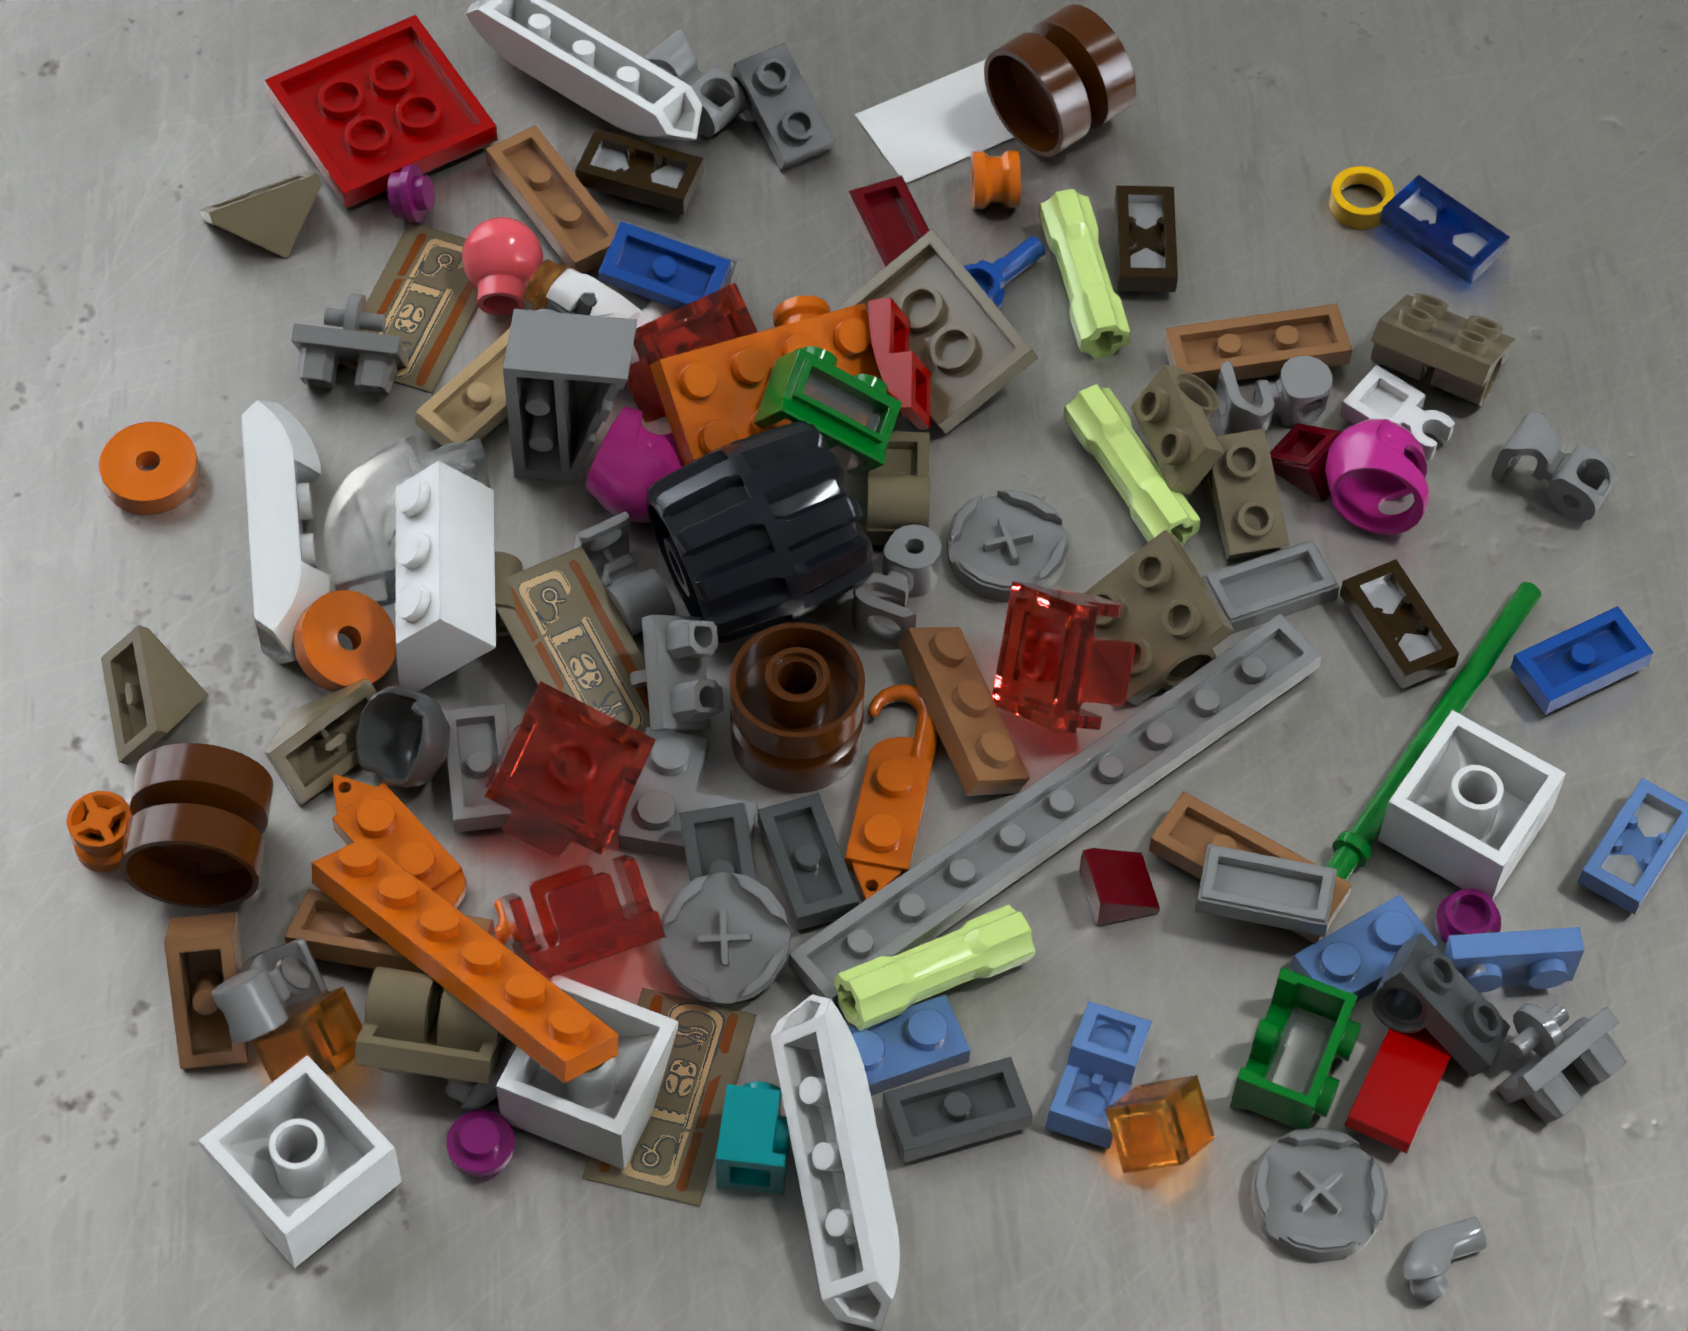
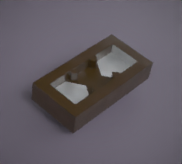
(639, 171)
(1145, 238)
(1399, 624)

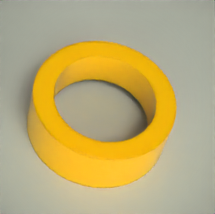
(1355, 216)

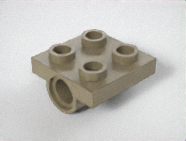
(1462, 350)
(1163, 614)
(424, 1030)

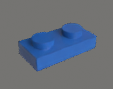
(661, 267)
(1581, 660)

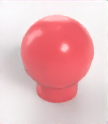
(499, 263)

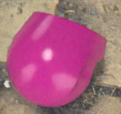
(629, 464)
(1375, 465)

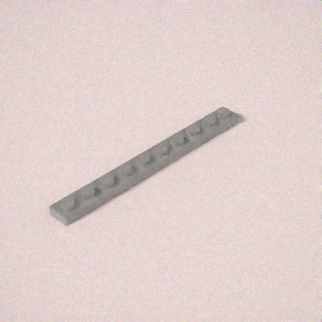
(1060, 806)

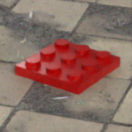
(380, 108)

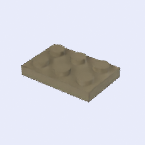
(952, 328)

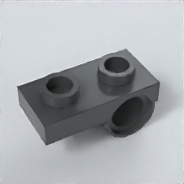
(782, 106)
(1430, 993)

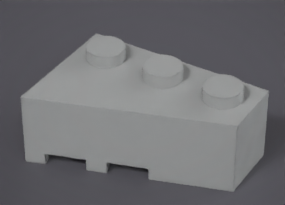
(561, 387)

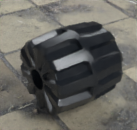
(760, 530)

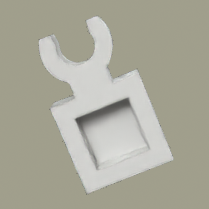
(1390, 398)

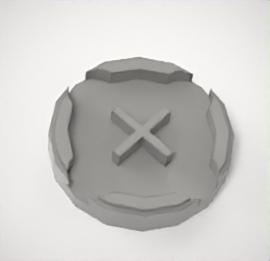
(1005, 542)
(725, 938)
(1318, 1195)

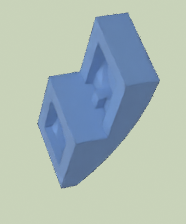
(1097, 1073)

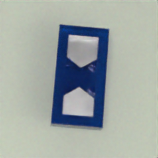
(1444, 229)

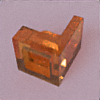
(316, 1027)
(1160, 1124)

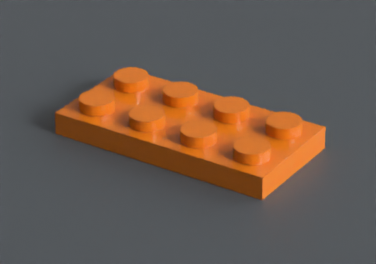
(717, 389)

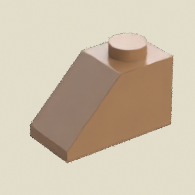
(200, 957)

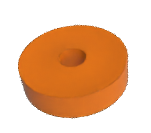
(155, 489)
(358, 618)

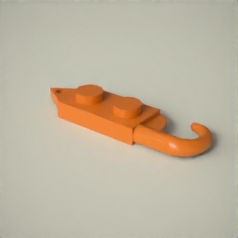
(891, 797)
(393, 829)

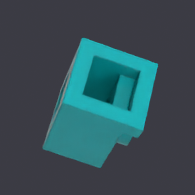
(753, 1139)

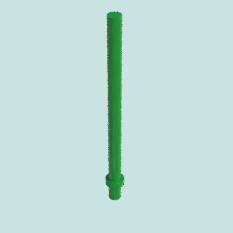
(1354, 846)

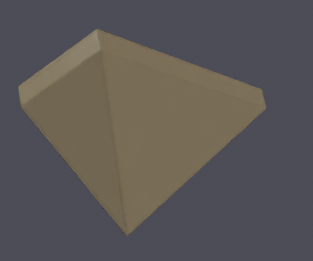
(268, 214)
(145, 692)
(319, 740)

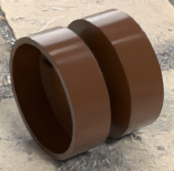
(1060, 80)
(796, 707)
(197, 825)

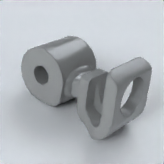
(716, 89)
(1295, 398)
(1576, 479)
(908, 570)
(632, 590)
(259, 993)

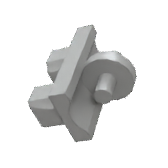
(323, 348)
(676, 673)
(1540, 1078)

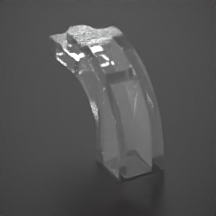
(364, 513)

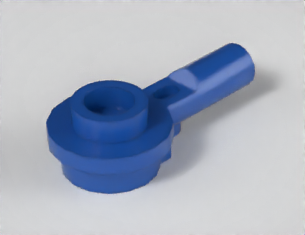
(997, 274)

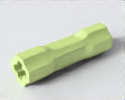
(1094, 307)
(1108, 435)
(892, 984)

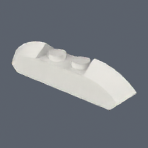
(589, 68)
(278, 479)
(838, 1162)

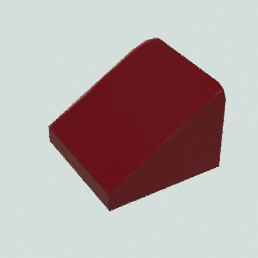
(1303, 458)
(1117, 885)

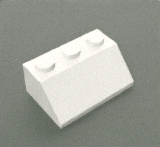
(443, 574)

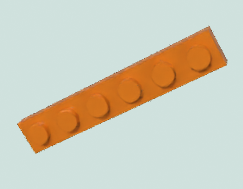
(466, 960)

